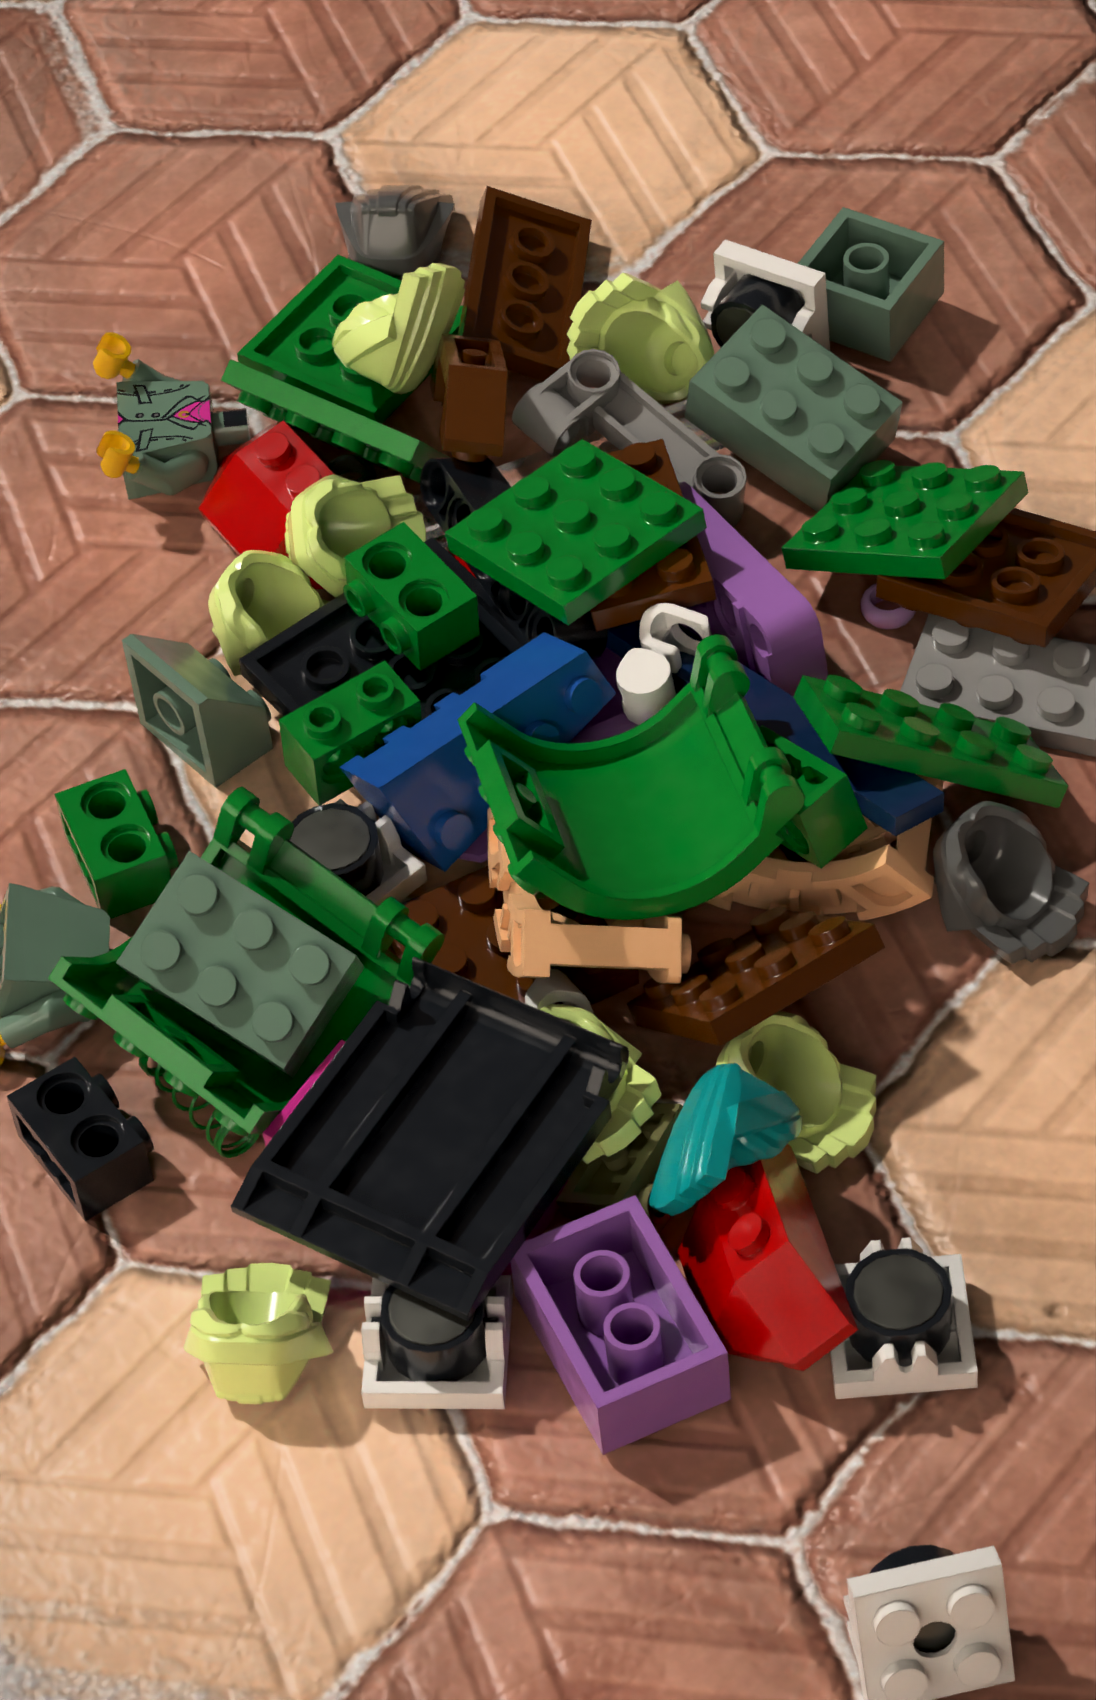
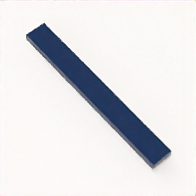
(884, 794)

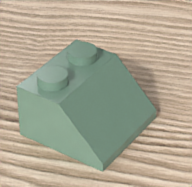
(196, 707)

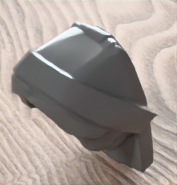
(396, 227)
(1005, 885)

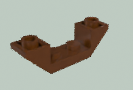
(472, 386)

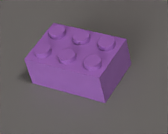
(620, 1324)

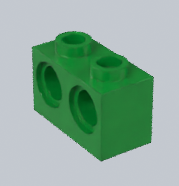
(411, 596)
(344, 725)
(830, 809)
(116, 842)

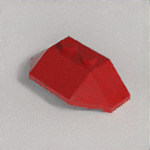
(257, 489)
(766, 1267)

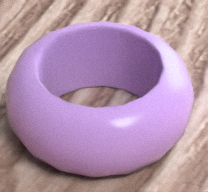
(883, 618)

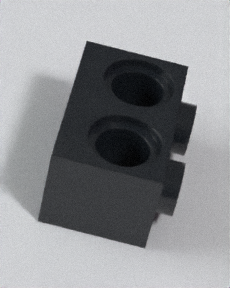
(82, 1137)

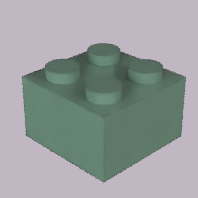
(876, 281)

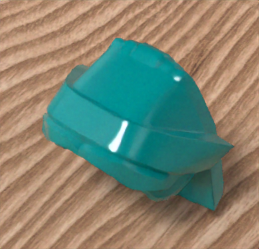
(722, 1125)

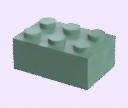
(792, 408)
(241, 964)

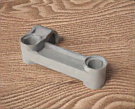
(567, 410)

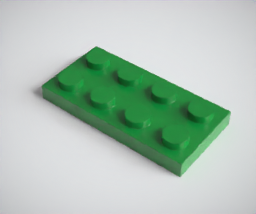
(330, 422)
(929, 740)

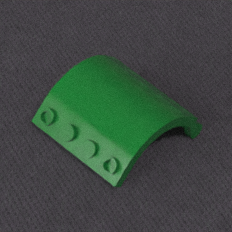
(643, 815)
(200, 1058)

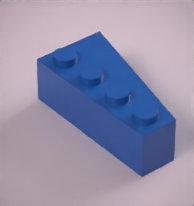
(423, 771)

